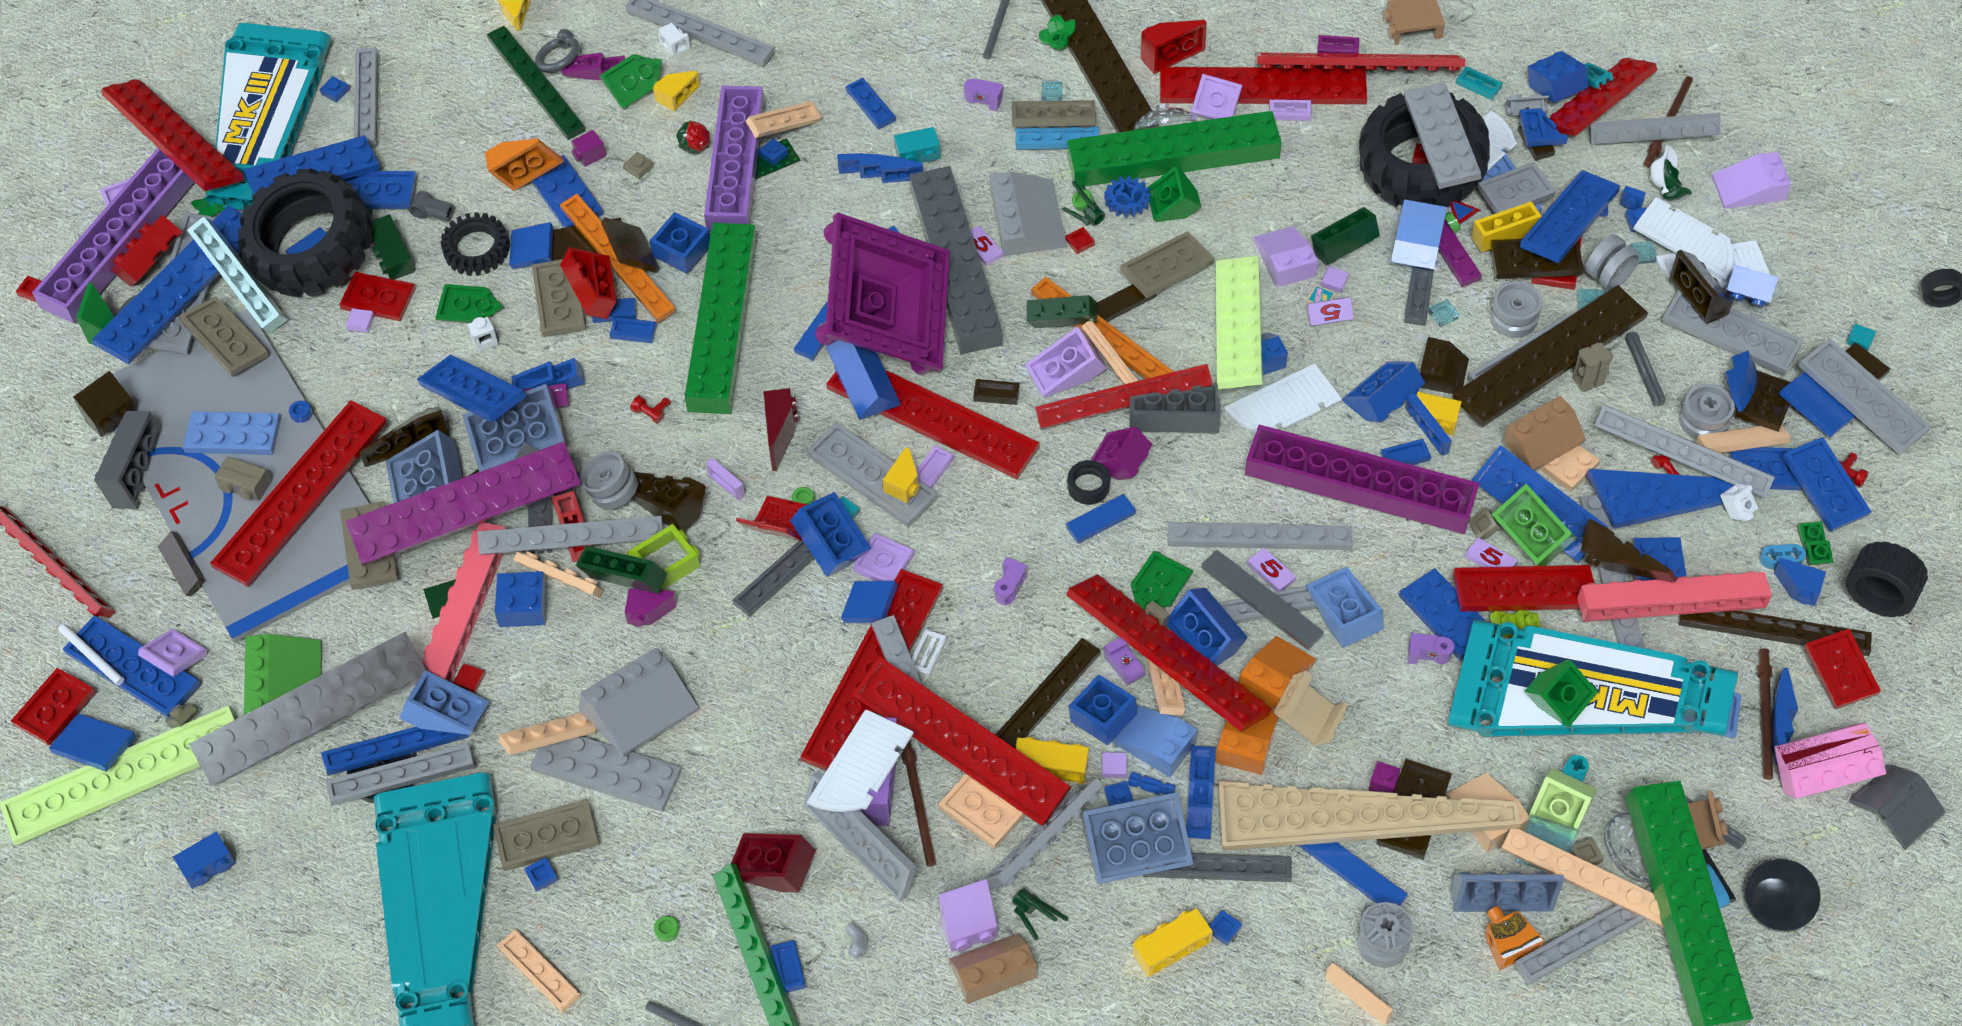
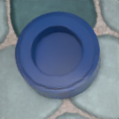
(300, 411)

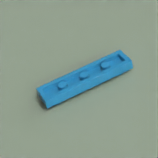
(1051, 137)

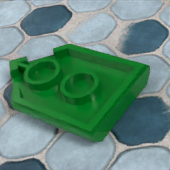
(632, 78)
(466, 303)
(1159, 581)

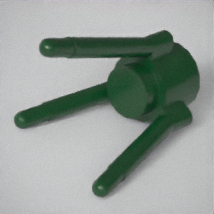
(1092, 212)
(1028, 903)

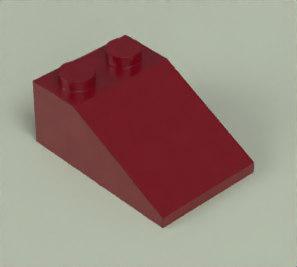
(780, 421)
(774, 860)

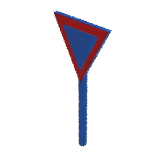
(1462, 211)

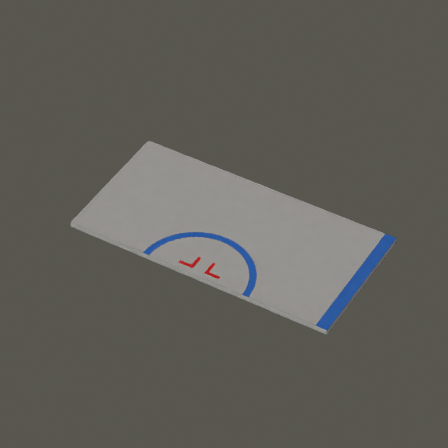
(205, 516)

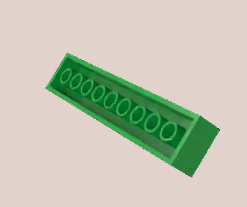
(1187, 145)
(721, 319)
(1688, 906)

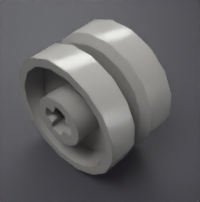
(1612, 262)
(1516, 309)
(1706, 410)
(608, 480)

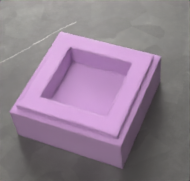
(1334, 279)
(360, 320)
(1113, 765)

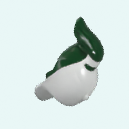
(1665, 176)

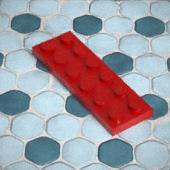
(1594, 102)
(1520, 587)

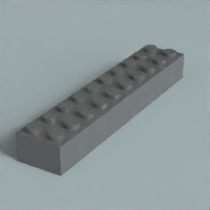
(946, 226)

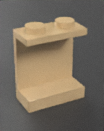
(1309, 711)

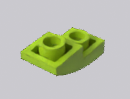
(1519, 619)

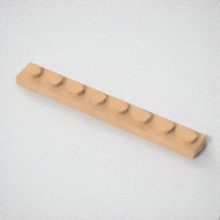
(1582, 874)

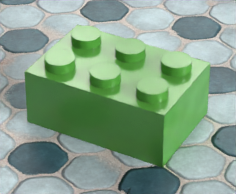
(1534, 526)

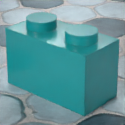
(918, 145)

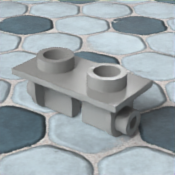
(1517, 102)

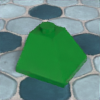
(1173, 196)
(93, 313)
(1562, 692)

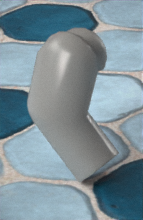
(859, 942)

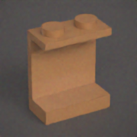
(1413, 16)
(1708, 821)

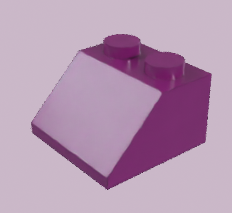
(1123, 452)

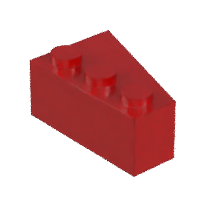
(144, 250)
(591, 280)

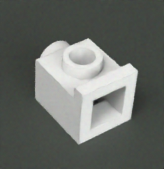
(673, 40)
(479, 328)
(1739, 502)

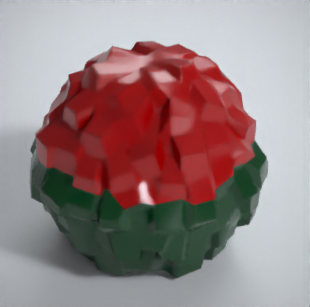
(692, 137)

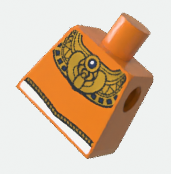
(1510, 937)

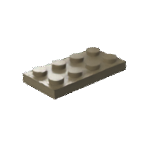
(1053, 113)
(1167, 264)
(556, 301)
(223, 336)
(372, 574)
(545, 835)

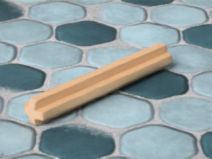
(1108, 353)

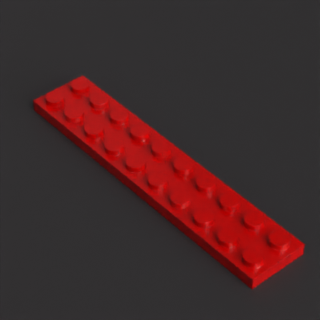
(1368, 61)
(1265, 84)
(172, 135)
(955, 426)
(298, 493)
(911, 609)
(1169, 652)
(962, 741)

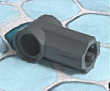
(426, 205)

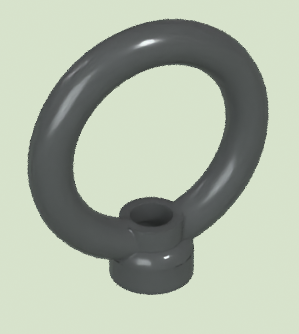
(563, 39)

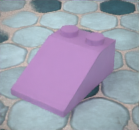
(1753, 181)
(1286, 256)
(1066, 363)
(968, 916)

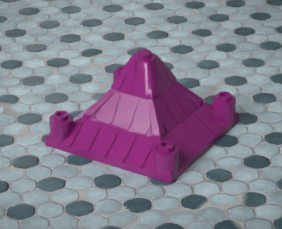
(886, 293)

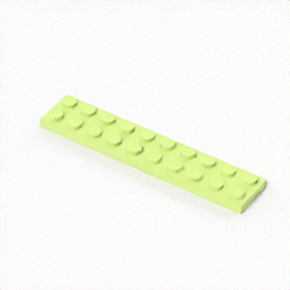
(93, 789)

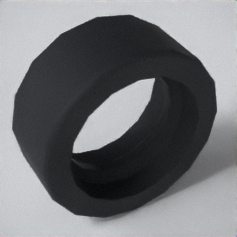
(1940, 278)
(1086, 496)

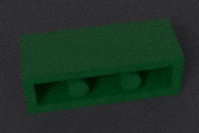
(1345, 235)
(390, 248)
(1061, 311)

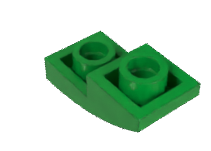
(1815, 544)

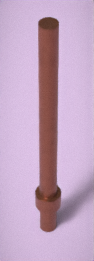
(1656, 147)
(1765, 674)
(909, 759)

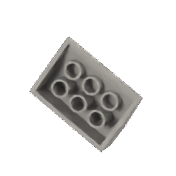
(1026, 213)
(637, 702)

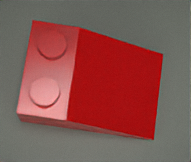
(1172, 43)

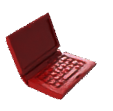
(775, 518)

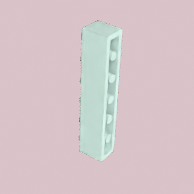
(237, 274)

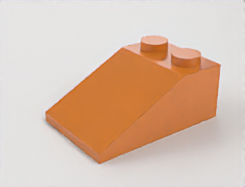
(520, 161)
(1273, 668)
(1248, 748)

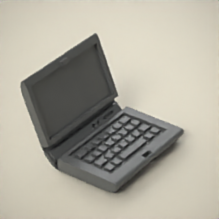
(1903, 800)

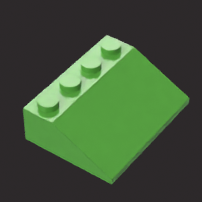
(277, 666)

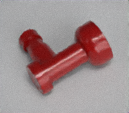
(639, 405)
(1663, 461)
(1858, 477)

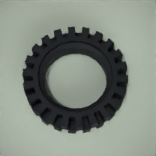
(470, 225)

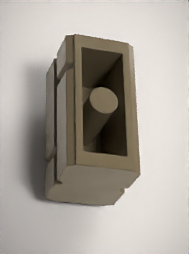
(1592, 367)
(242, 478)

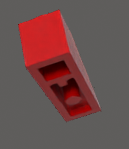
(568, 513)

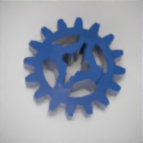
(1127, 196)

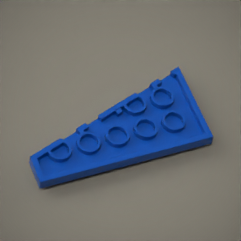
(1645, 497)

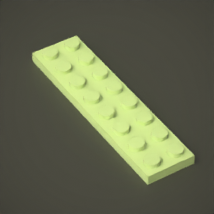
(1238, 322)

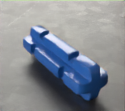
(1150, 784)

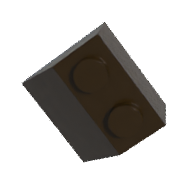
(1443, 366)
(104, 403)

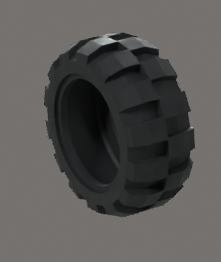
(1411, 181)
(282, 205)

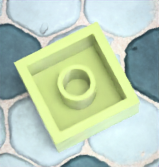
(1563, 799)

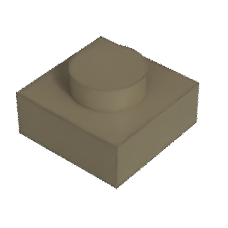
(638, 165)
(1484, 524)
(1157, 612)
(179, 714)
(1588, 851)

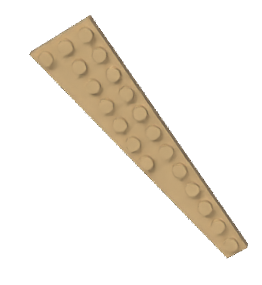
(1295, 816)

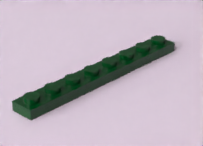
(536, 82)

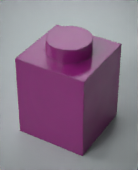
(588, 148)
(1384, 778)

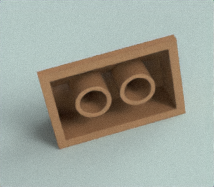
(1545, 433)
(994, 968)

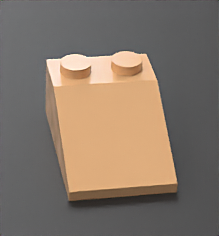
(1488, 788)

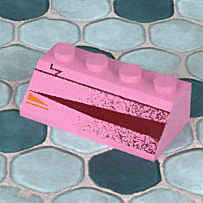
(1829, 760)

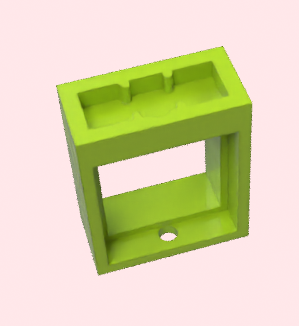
(678, 569)

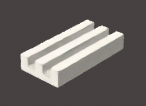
(935, 636)

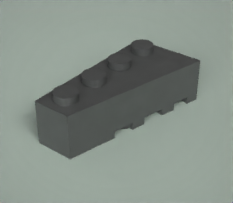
(1177, 411)
(127, 459)

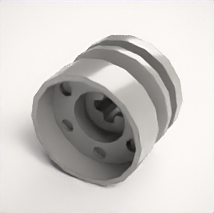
(1388, 945)

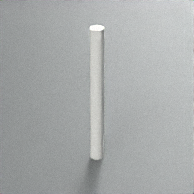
(91, 654)

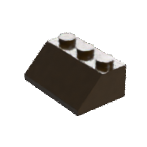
(1700, 287)

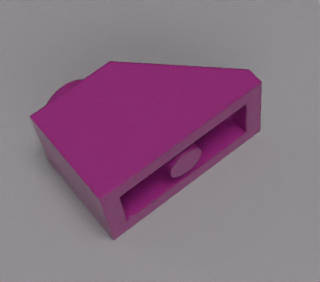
(648, 607)

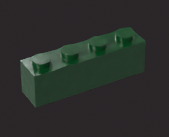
(621, 569)

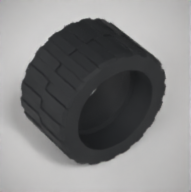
(1886, 579)

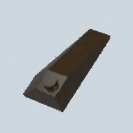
(404, 436)
(670, 498)
(1611, 554)

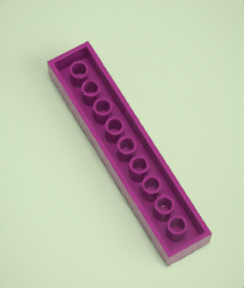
(1361, 479)
(463, 503)

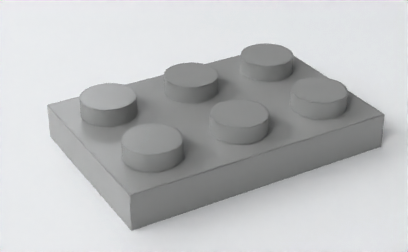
(1516, 188)

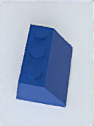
(1384, 390)
(830, 533)
(1206, 626)

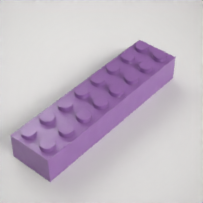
(734, 157)

